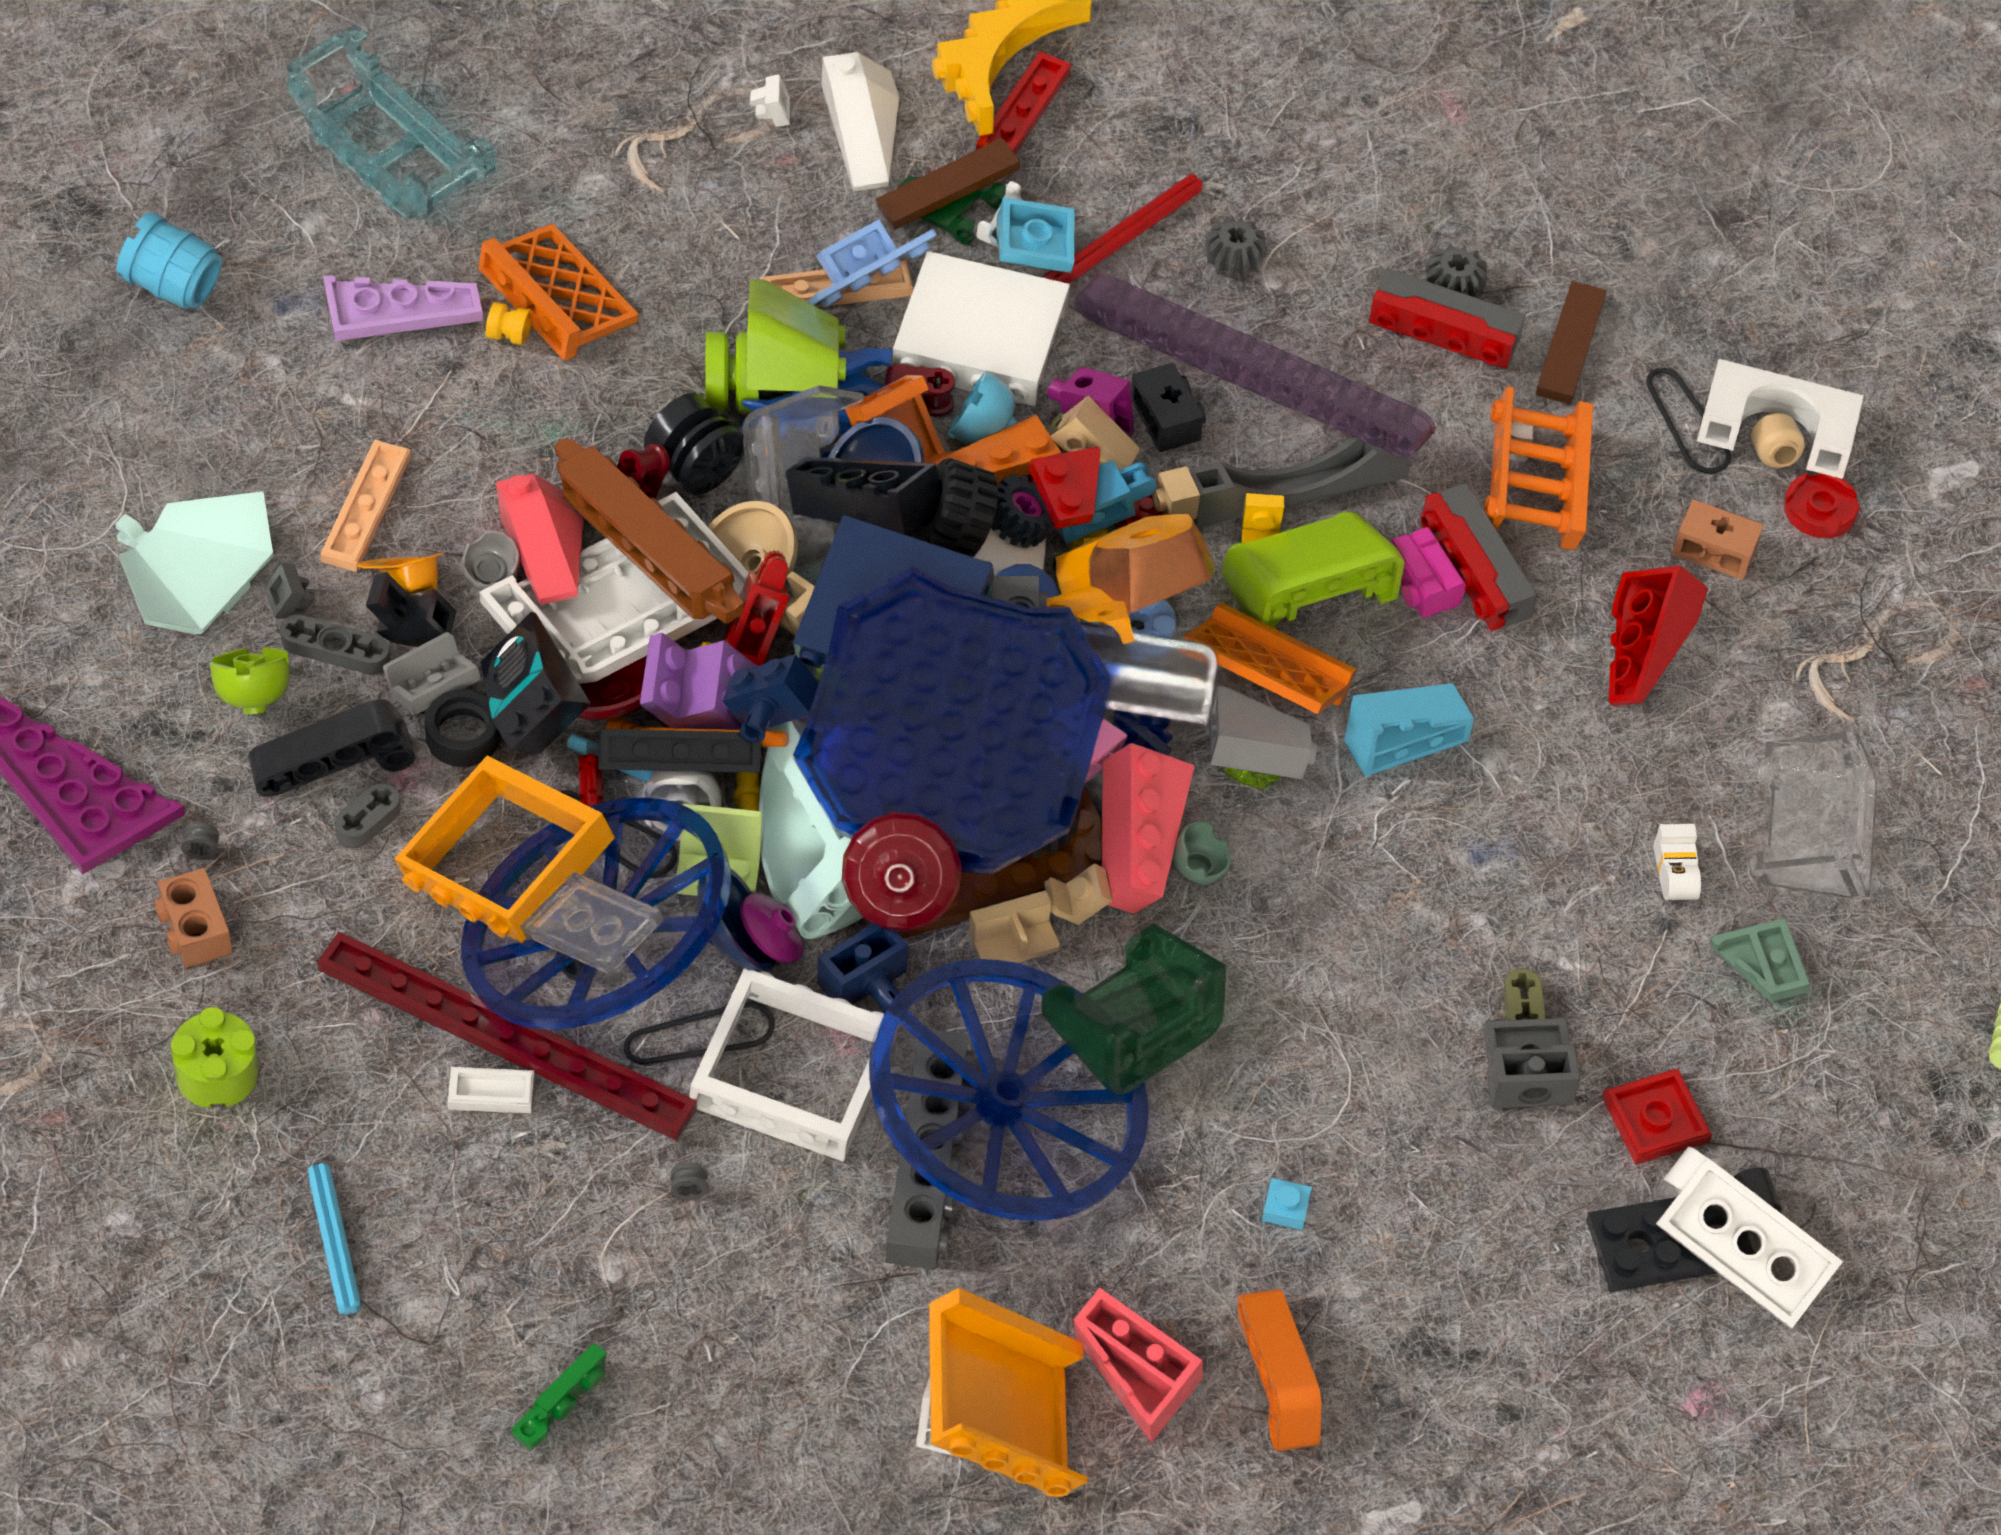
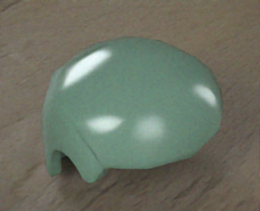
(1201, 854)

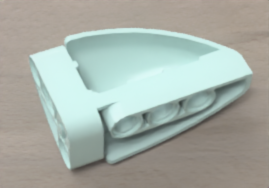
(800, 846)

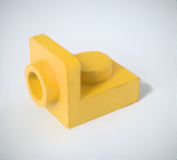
(1261, 516)

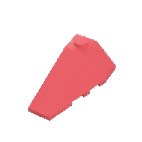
(545, 533)

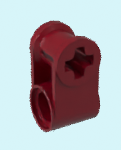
(944, 395)
(646, 467)

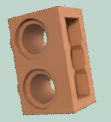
(197, 917)

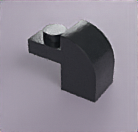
(406, 617)

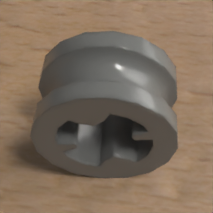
(200, 840)
(689, 1181)

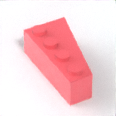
(1141, 822)

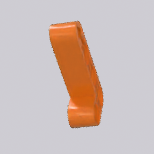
(1282, 1368)

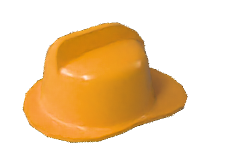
(411, 573)

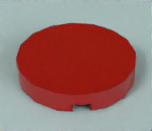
(1821, 505)

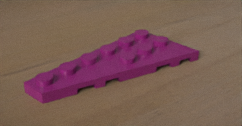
(77, 793)

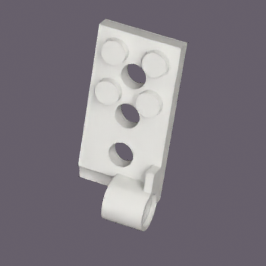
(1705, 1184)

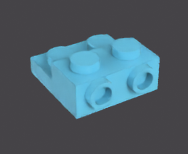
(1035, 234)

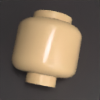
(1777, 440)

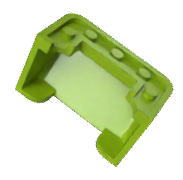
(790, 342)
(1312, 565)

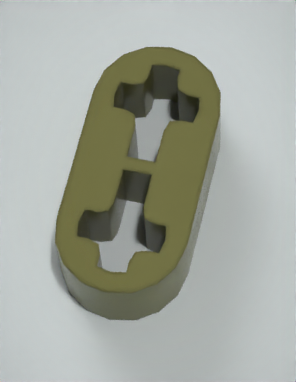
(1514, 1005)

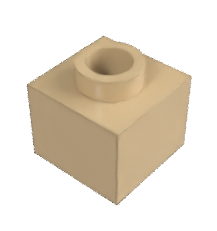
(1176, 493)

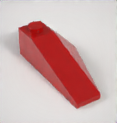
(1653, 620)

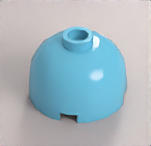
(984, 411)

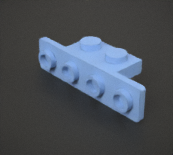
(861, 255)

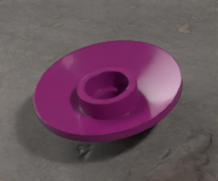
(772, 928)

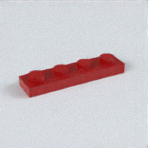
(1027, 101)

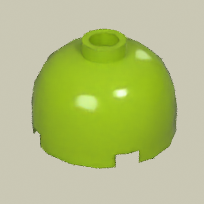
(251, 679)

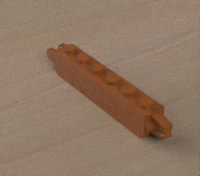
(646, 533)

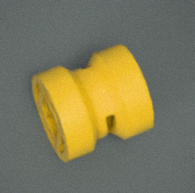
(512, 324)

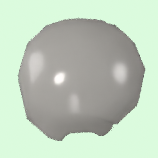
(490, 559)

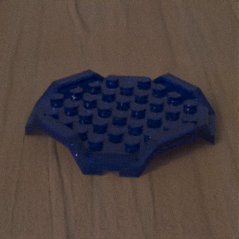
(955, 716)

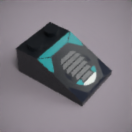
(531, 688)

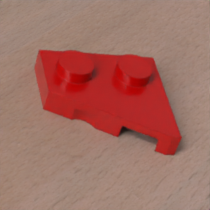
(1068, 485)

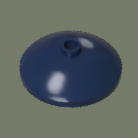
(879, 440)
(731, 936)

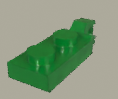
(560, 1396)

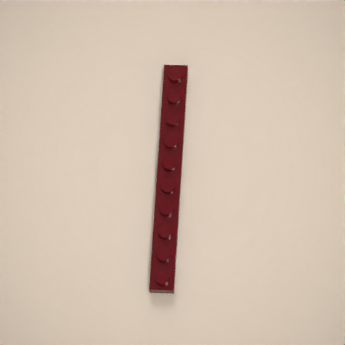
(529, 1048)

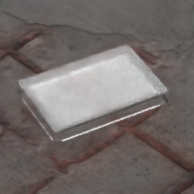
(592, 923)

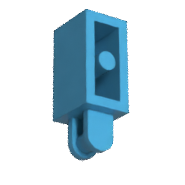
(1114, 498)

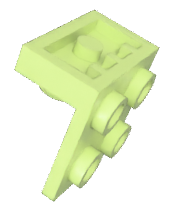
(741, 836)

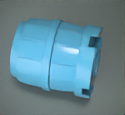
(169, 262)

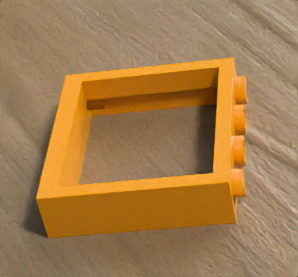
(465, 807)

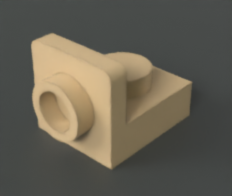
(1080, 896)

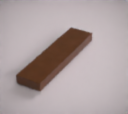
(948, 183)
(1571, 342)

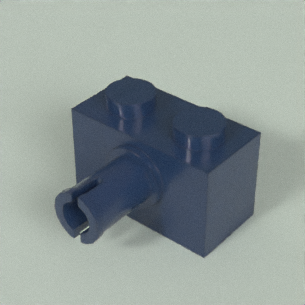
(770, 695)
(864, 966)

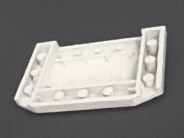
(614, 604)

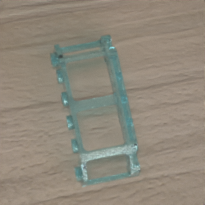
(415, 197)

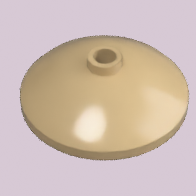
(755, 529)

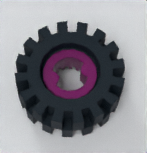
(1026, 526)

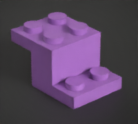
(689, 685)

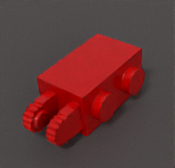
(764, 605)

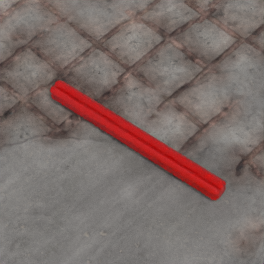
(1129, 228)

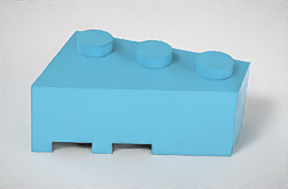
(1405, 725)

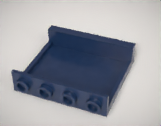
(864, 560)

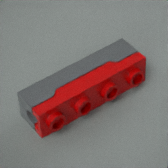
(1447, 318)
(1480, 556)

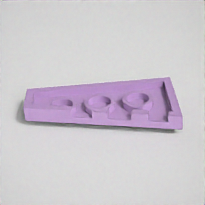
(382, 308)

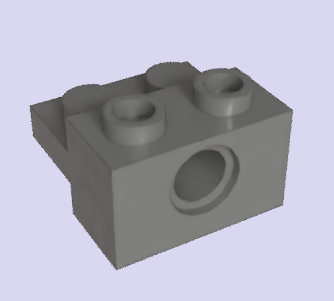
(1530, 1063)

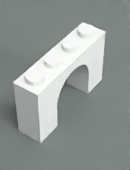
(1823, 410)

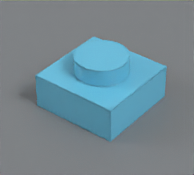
(1286, 1204)

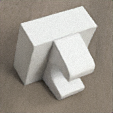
(772, 101)

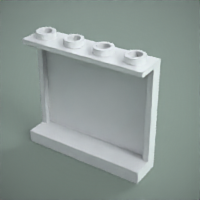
(981, 321)

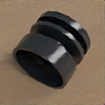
(698, 442)

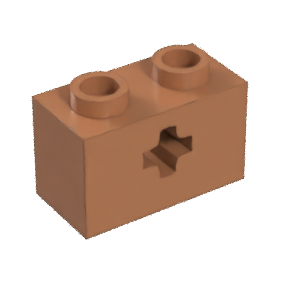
(1718, 539)

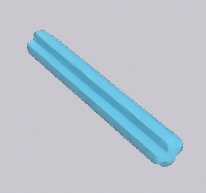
(334, 1239)

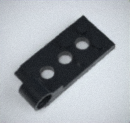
(1665, 1260)

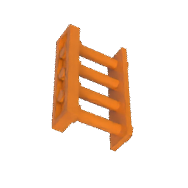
(1573, 457)

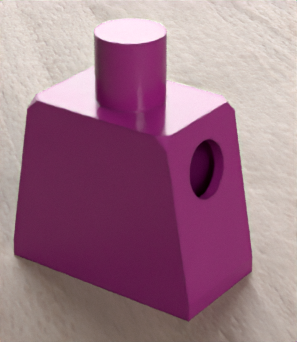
(1108, 391)

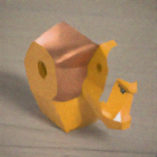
(1132, 570)

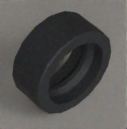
(460, 752)

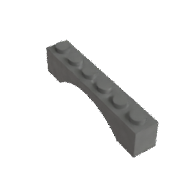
(1341, 470)

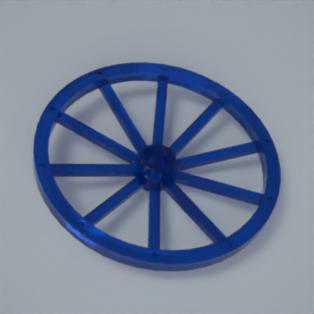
(647, 983)
(999, 1098)

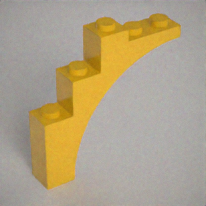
(991, 41)

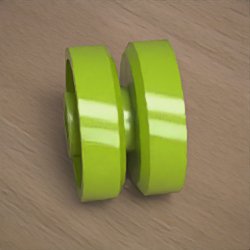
(726, 371)

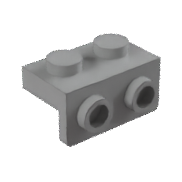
(428, 673)

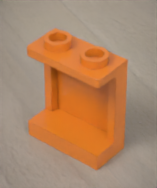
(904, 403)

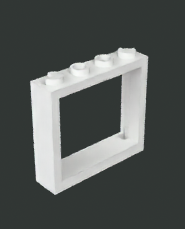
(771, 1115)

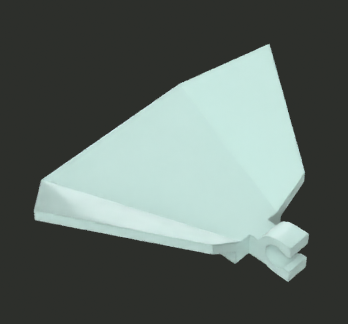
(195, 559)

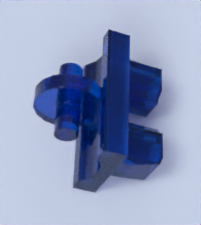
(1144, 731)

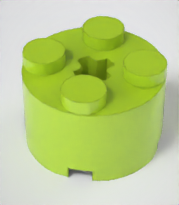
(215, 1058)

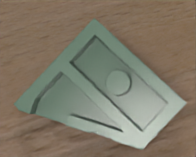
(1765, 958)

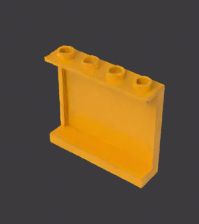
(1001, 1391)

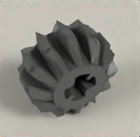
(1235, 247)
(1457, 270)

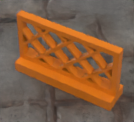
(549, 319)
(1274, 659)

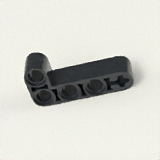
(331, 746)

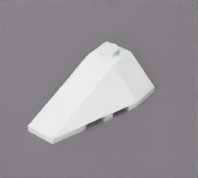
(864, 116)

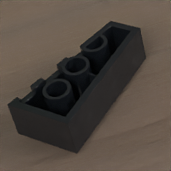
(873, 491)

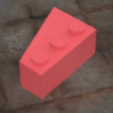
(1137, 1361)

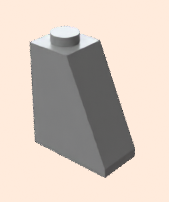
(1258, 737)

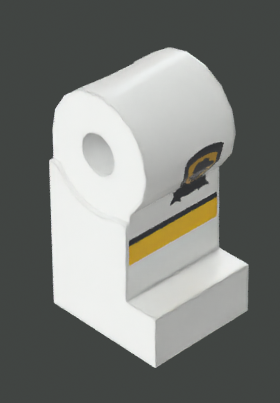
(1677, 861)

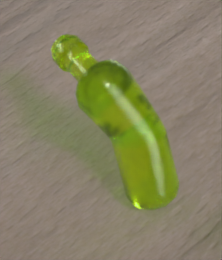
(1251, 779)

